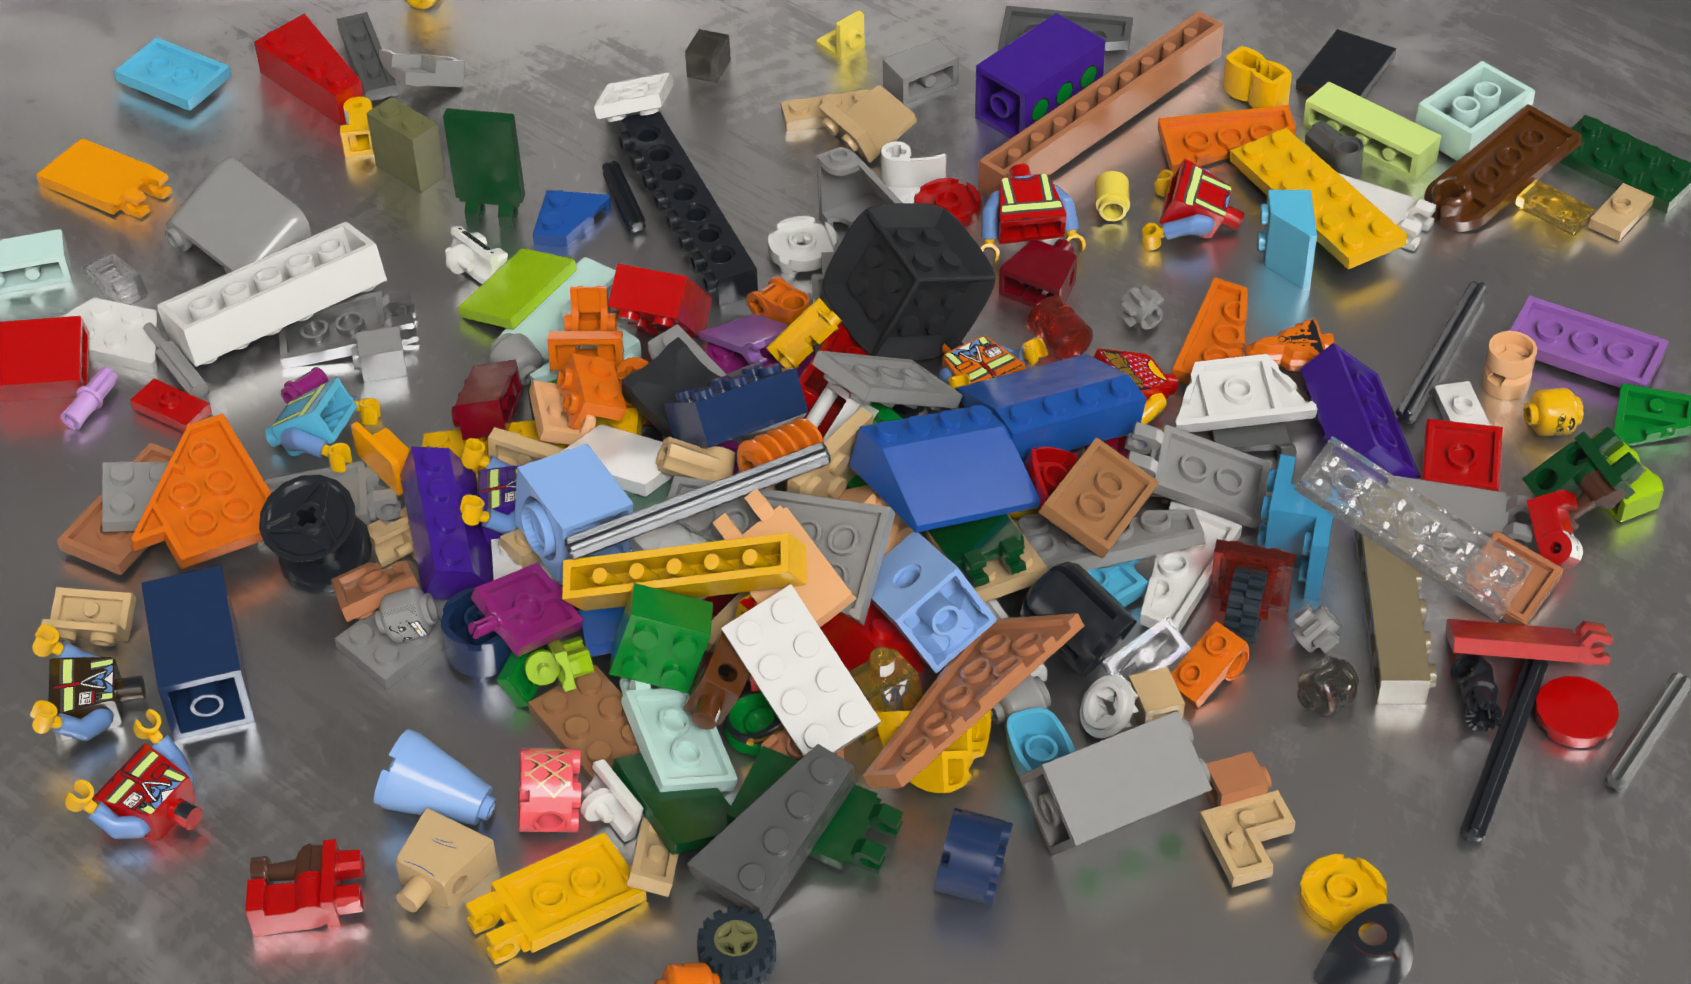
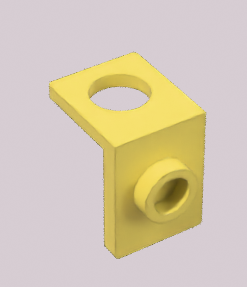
(848, 36)

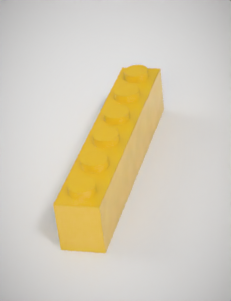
(687, 570)

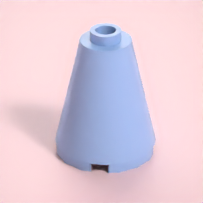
(432, 779)

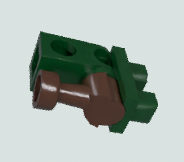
(1587, 468)

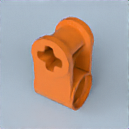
(778, 301)

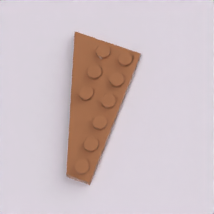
(968, 690)

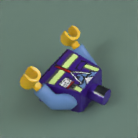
(495, 492)

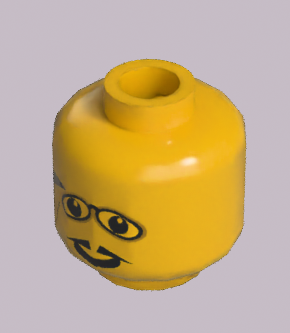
(1553, 412)

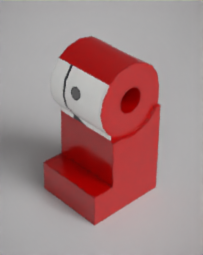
(1554, 529)

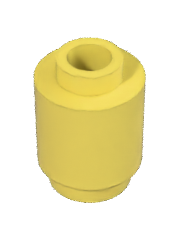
(1112, 195)

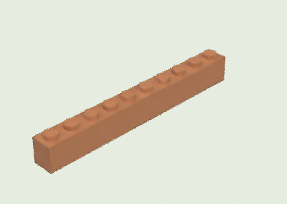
(1106, 102)

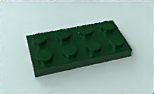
(1620, 158)

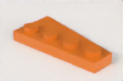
(1212, 135)
(1217, 329)

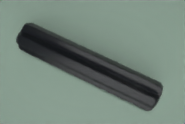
(623, 197)

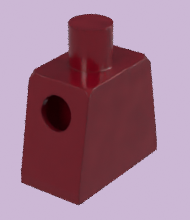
(1039, 272)

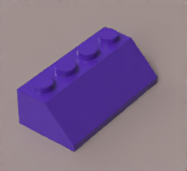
(1357, 410)
(445, 548)

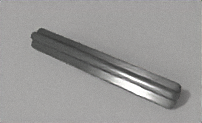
(1647, 731)

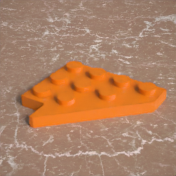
(205, 497)

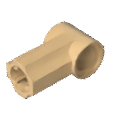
(691, 461)

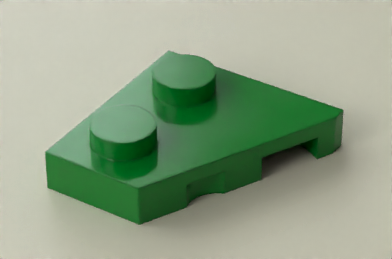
(1651, 415)

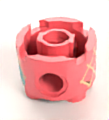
(549, 790)

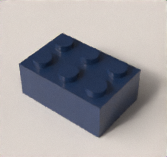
(736, 405)

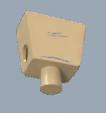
(442, 862)

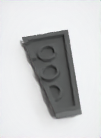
(1113, 29)

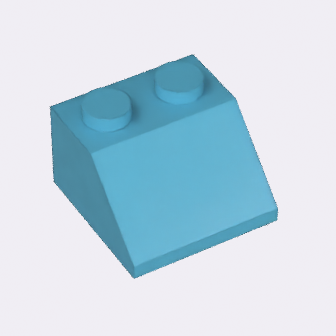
(1288, 235)

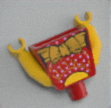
(1146, 375)

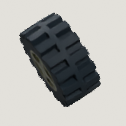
(748, 936)

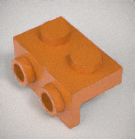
(590, 388)

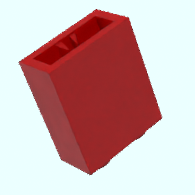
(43, 358)

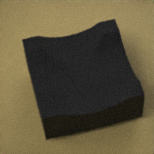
(659, 380)

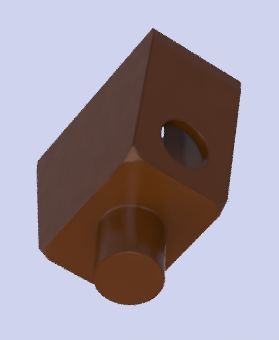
(711, 693)

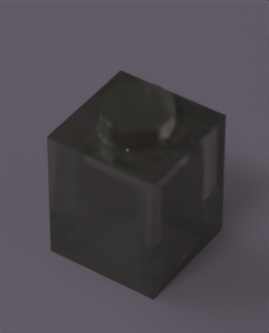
(707, 56)

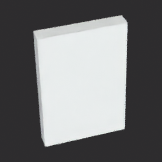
(627, 458)

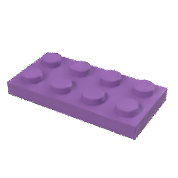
(1590, 344)

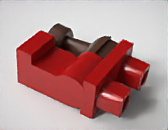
(315, 895)

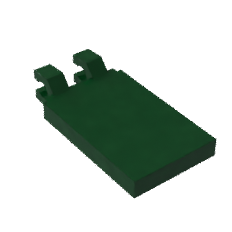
(485, 163)
(979, 541)
(843, 837)

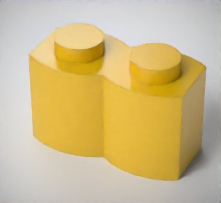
(1255, 79)

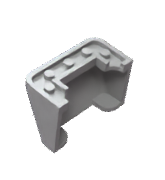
(847, 187)
(236, 218)

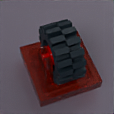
(1250, 584)

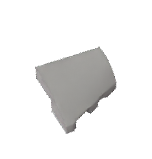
(423, 69)

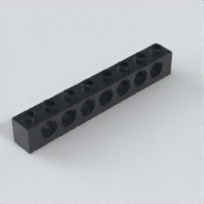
(688, 208)

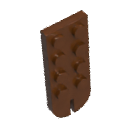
(1499, 169)

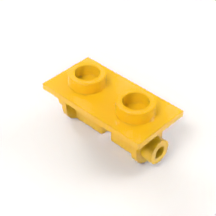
(802, 334)

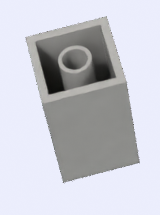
(1115, 782)

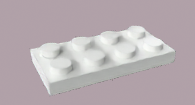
(800, 673)

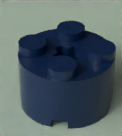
(470, 656)
(972, 856)

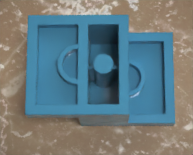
(1296, 526)

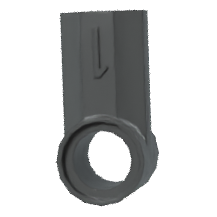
(1341, 151)

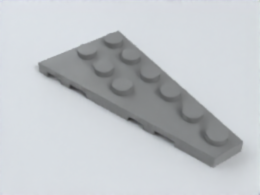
(845, 532)
(1144, 537)

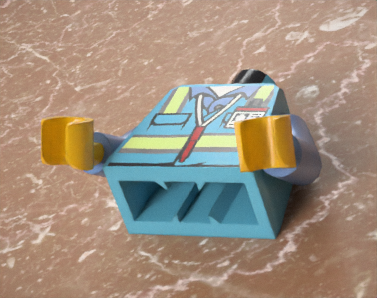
(318, 419)

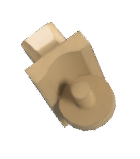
(391, 540)

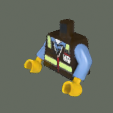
(83, 690)

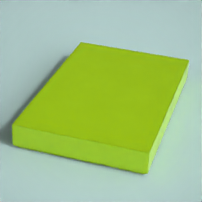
(517, 288)

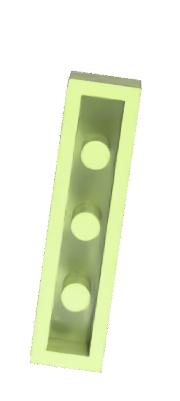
(1385, 135)

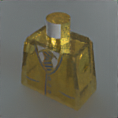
(887, 684)

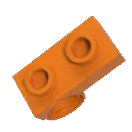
(1214, 658)

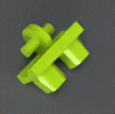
(563, 661)

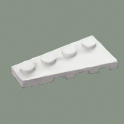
(1184, 575)

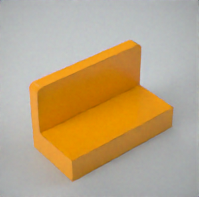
(382, 453)

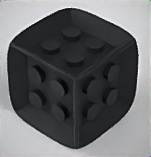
(908, 280)

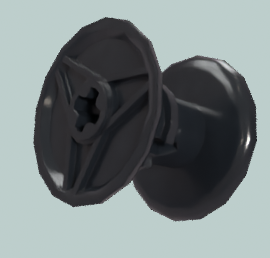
(314, 531)

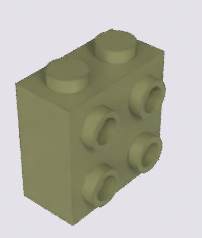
(406, 144)

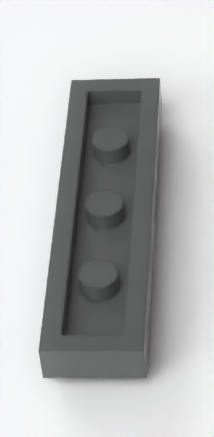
(363, 52)

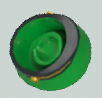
(751, 723)

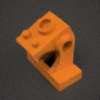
(587, 325)

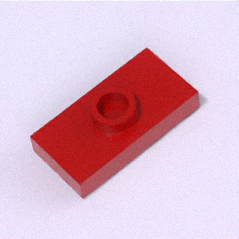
(170, 405)

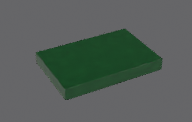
(680, 818)

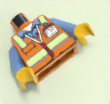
(985, 360)

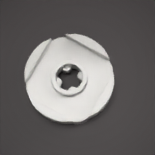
(796, 258)

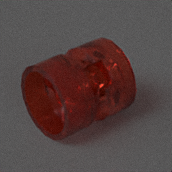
(1060, 328)

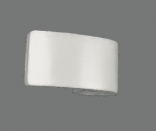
(904, 171)

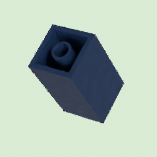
(197, 653)

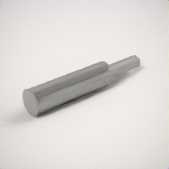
(177, 364)

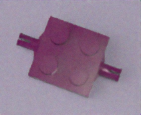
(524, 610)

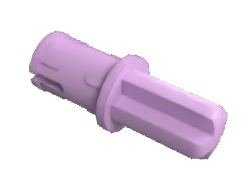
(89, 398)

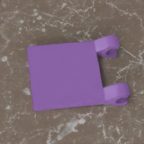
(745, 335)

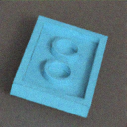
(173, 73)

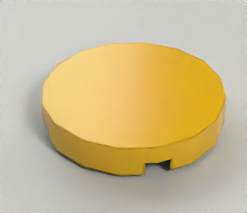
(1339, 889)

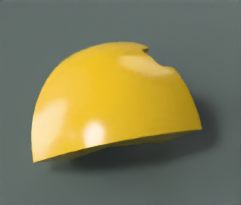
(952, 766)

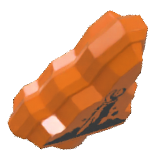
(1293, 346)

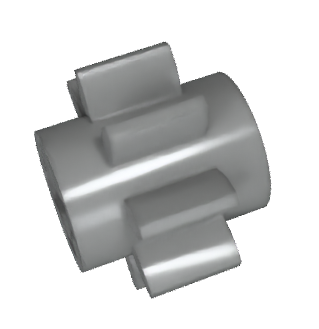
(1141, 308)
(1316, 628)

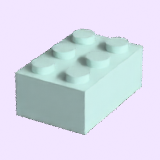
(1472, 108)

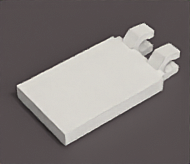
(1399, 208)

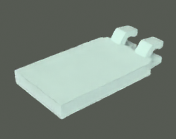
(671, 744)

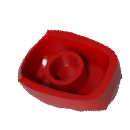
(1048, 468)

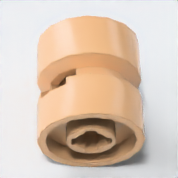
(1509, 365)

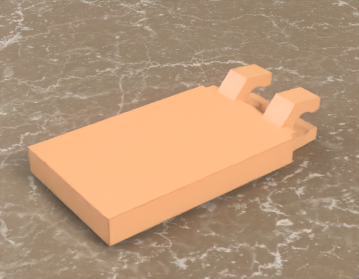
(825, 590)

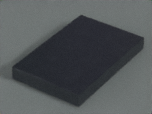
(1348, 63)

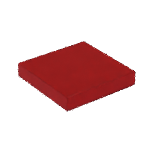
(1462, 454)

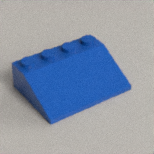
(1061, 403)
(944, 467)

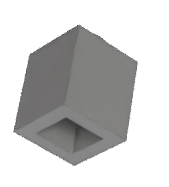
(379, 354)

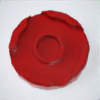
(957, 198)
(1576, 711)

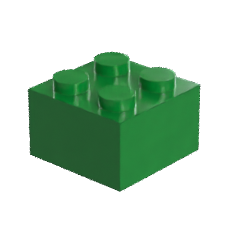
(661, 638)

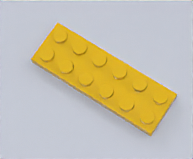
(1344, 218)

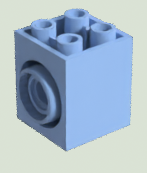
(564, 498)
(929, 601)

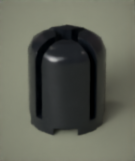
(1069, 590)

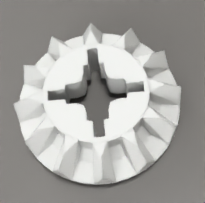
(1094, 713)

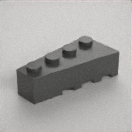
(775, 834)

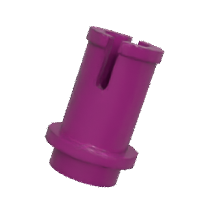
(304, 384)

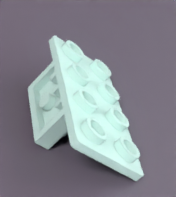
(551, 313)

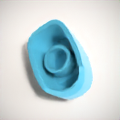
(1035, 739)

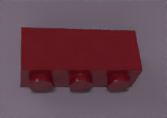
(488, 399)

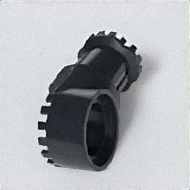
(1482, 685)

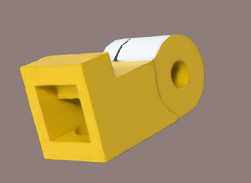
(356, 132)

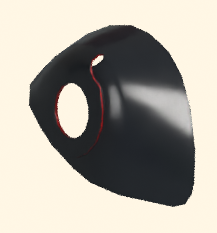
(1355, 962)

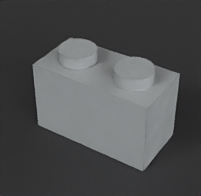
(920, 71)

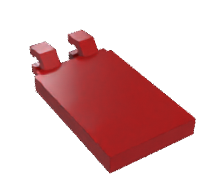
(1530, 641)

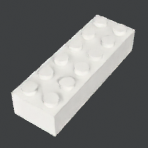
(271, 293)

